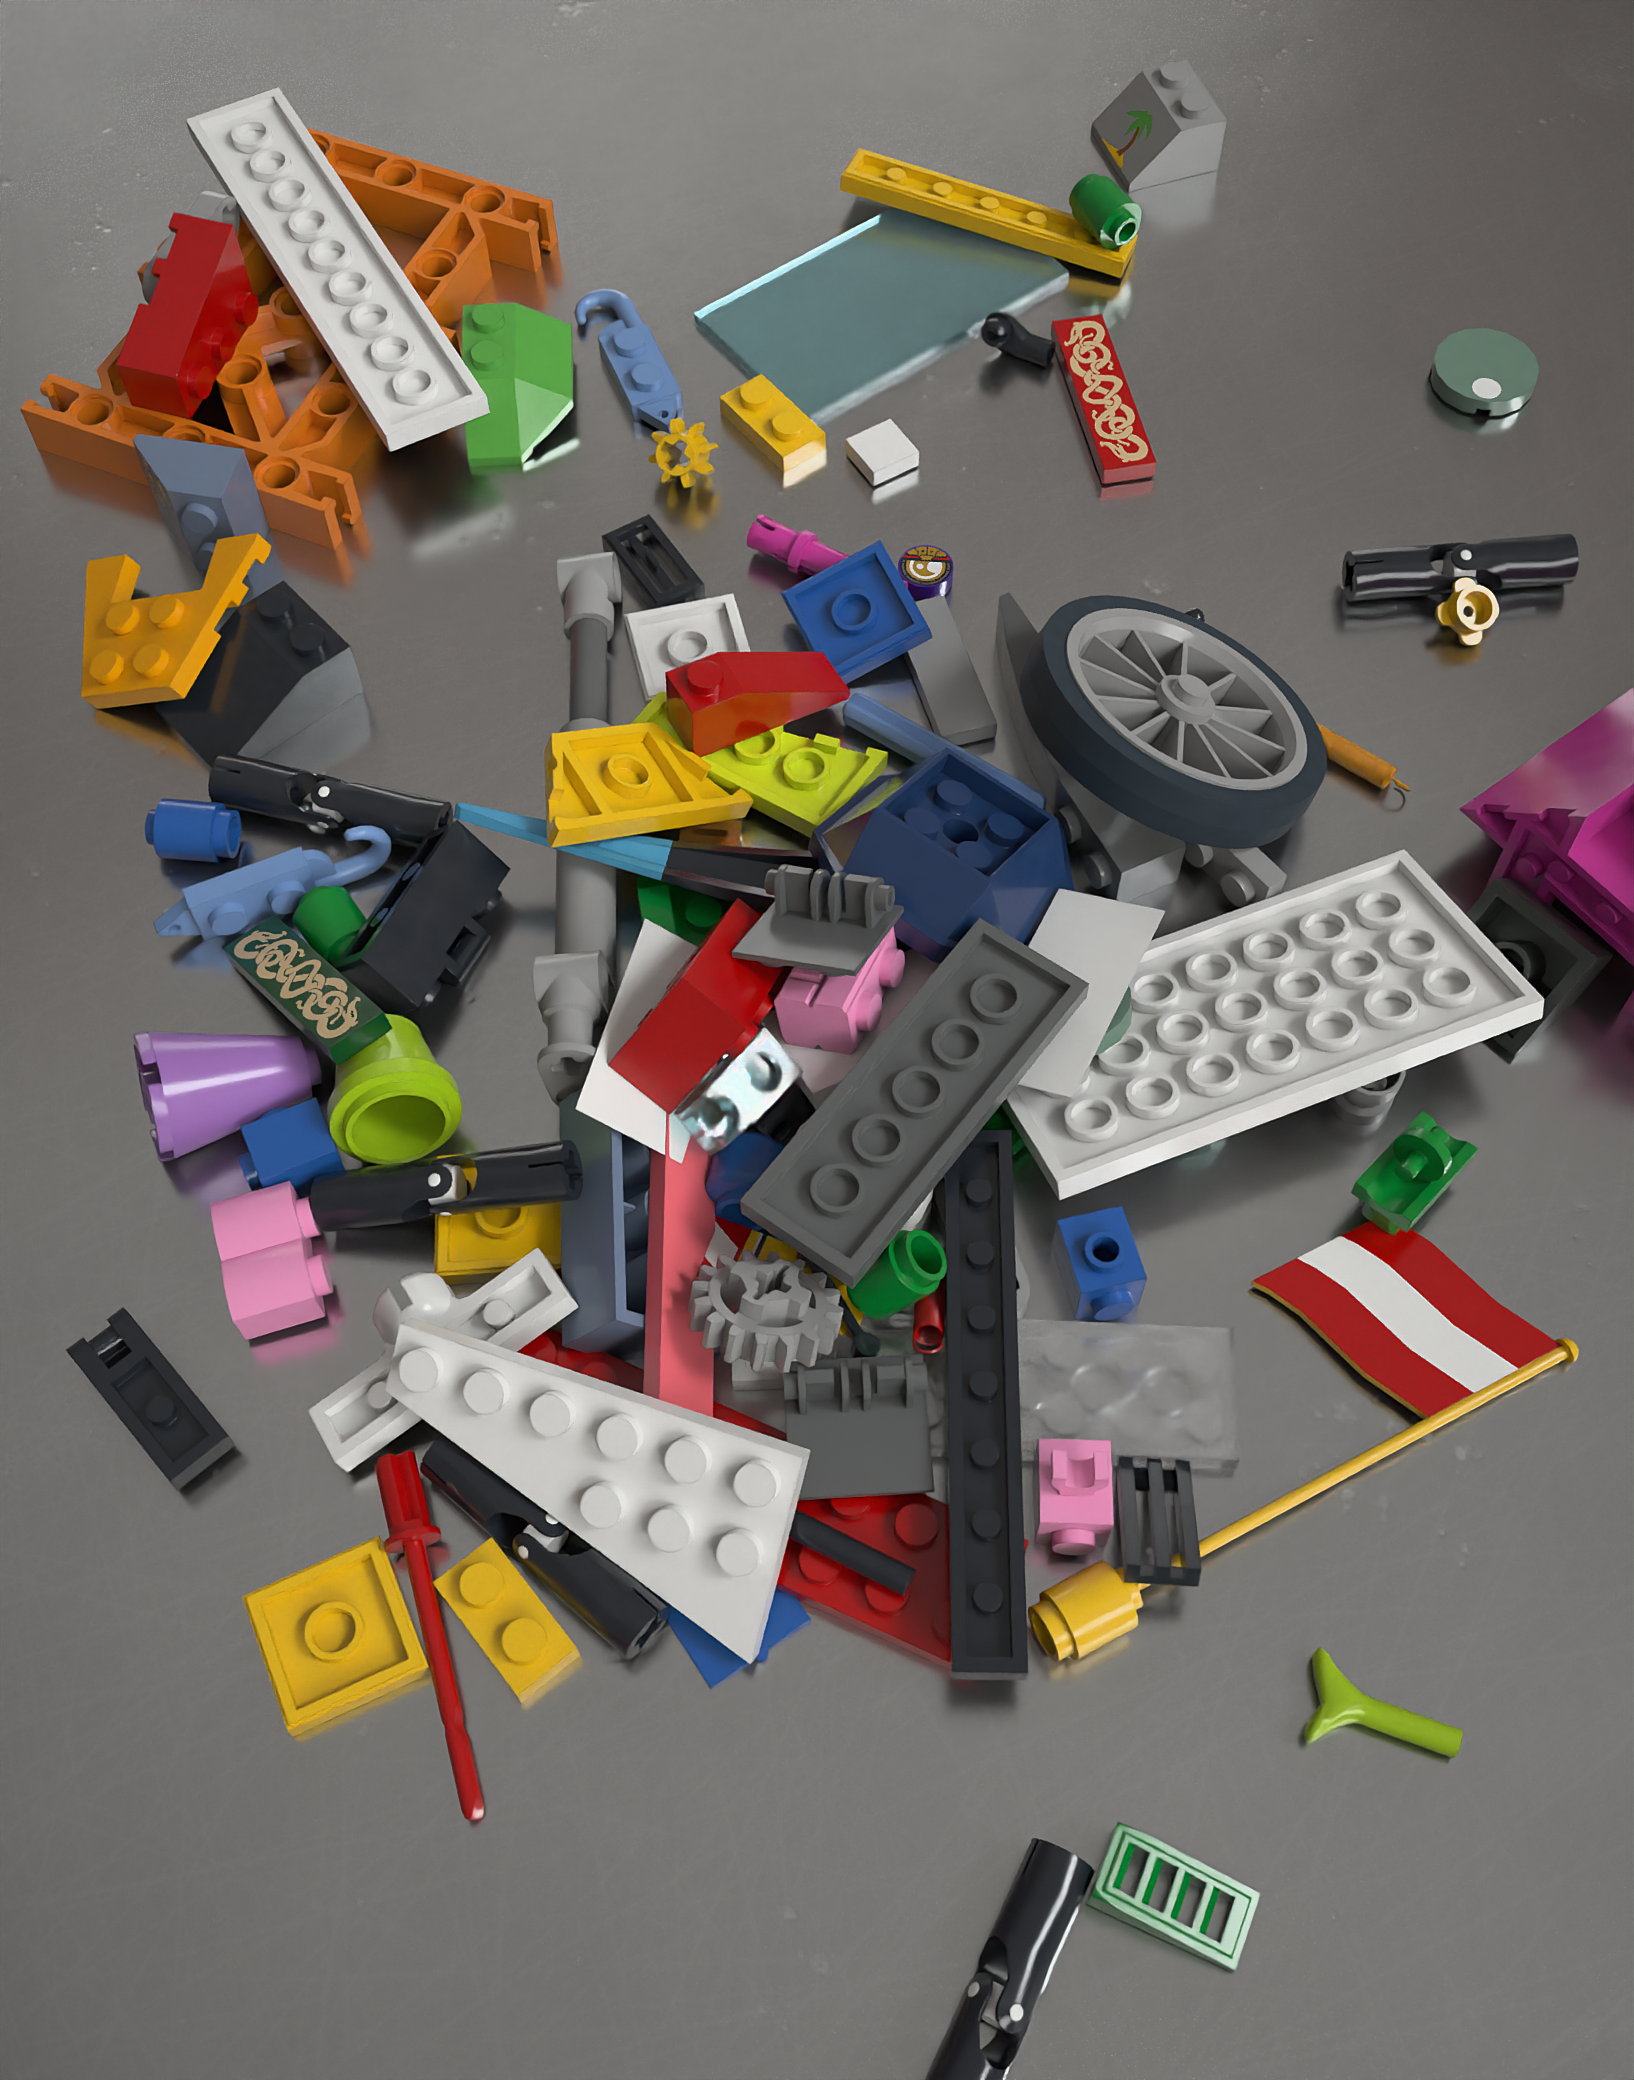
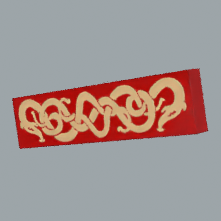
(1103, 399)

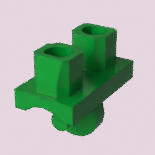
(1411, 1174)

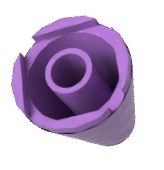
(215, 1083)

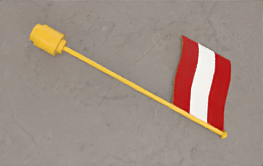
(1403, 1325)

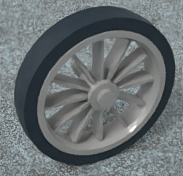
(1172, 722)

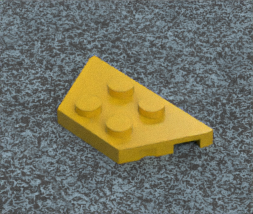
(628, 784)

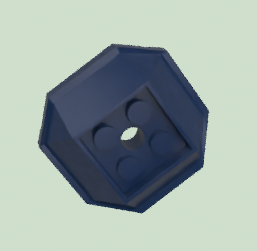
(951, 849)

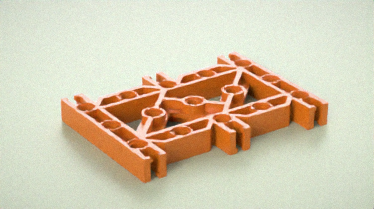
(306, 460)

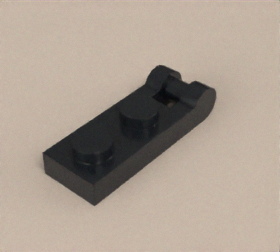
(152, 1400)

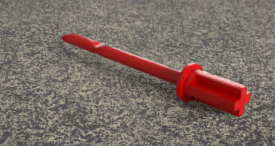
(409, 1534)

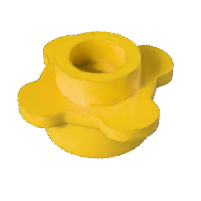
(1482, 610)

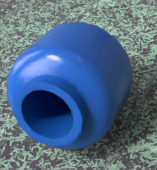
(736, 1170)

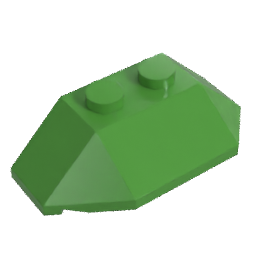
(525, 372)

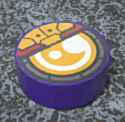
(926, 571)

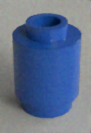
(193, 830)

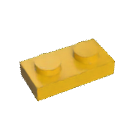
(772, 423)
(506, 1619)

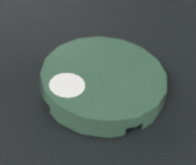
(1484, 371)

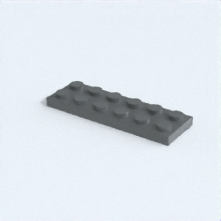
(913, 1102)

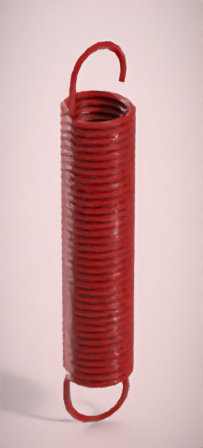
(929, 1319)

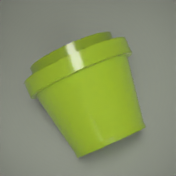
(393, 1099)

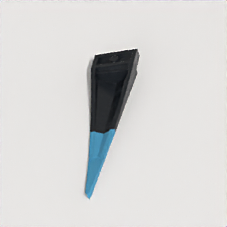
(701, 867)

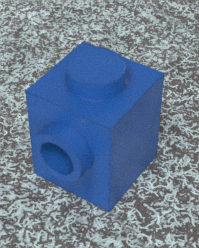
(290, 1147)
(1099, 1264)

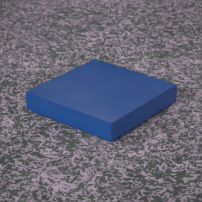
(857, 613)

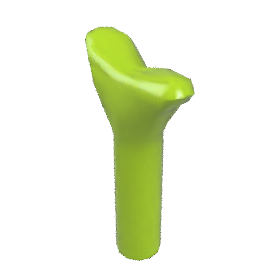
(1346, 1704)

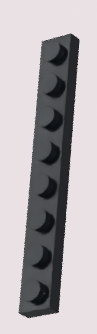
(984, 1416)

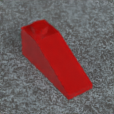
(746, 694)

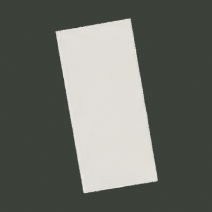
(1103, 946)
(606, 1093)

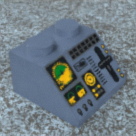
(201, 493)

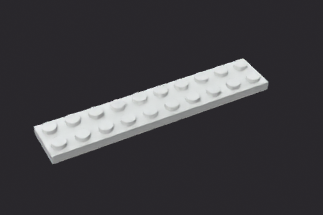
(338, 270)

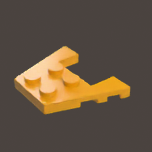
(158, 643)

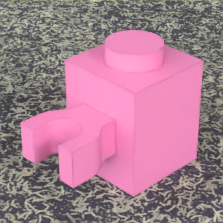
(1072, 1494)

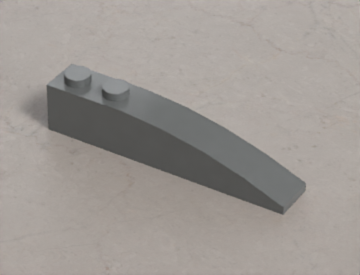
(1115, 849)

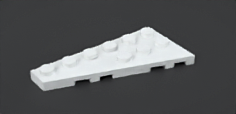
(647, 1483)

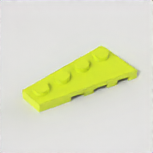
(785, 773)

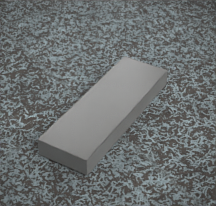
(948, 679)

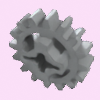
(765, 1310)

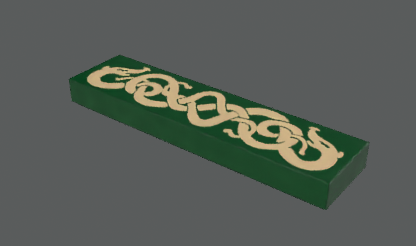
(307, 989)

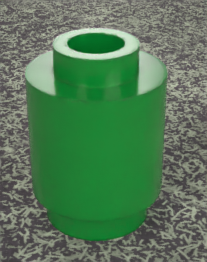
(1105, 210)
(328, 921)
(900, 1275)

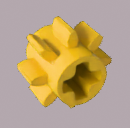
(668, 455)

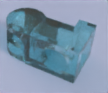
(737, 1093)

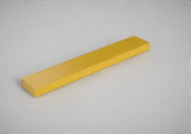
(980, 211)

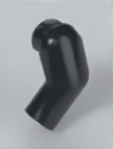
(1011, 337)

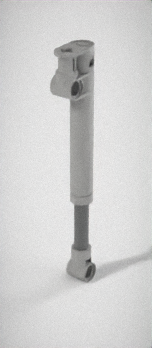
(579, 980)

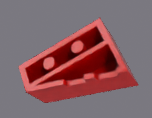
(192, 319)
(702, 1015)

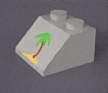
(1161, 128)

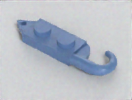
(634, 360)
(268, 887)

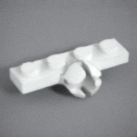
(503, 1312)

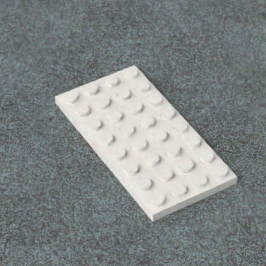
(1276, 1017)

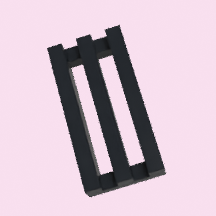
(671, 595)
(1156, 1481)

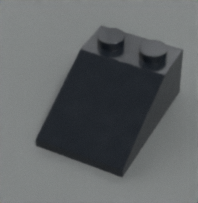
(264, 679)

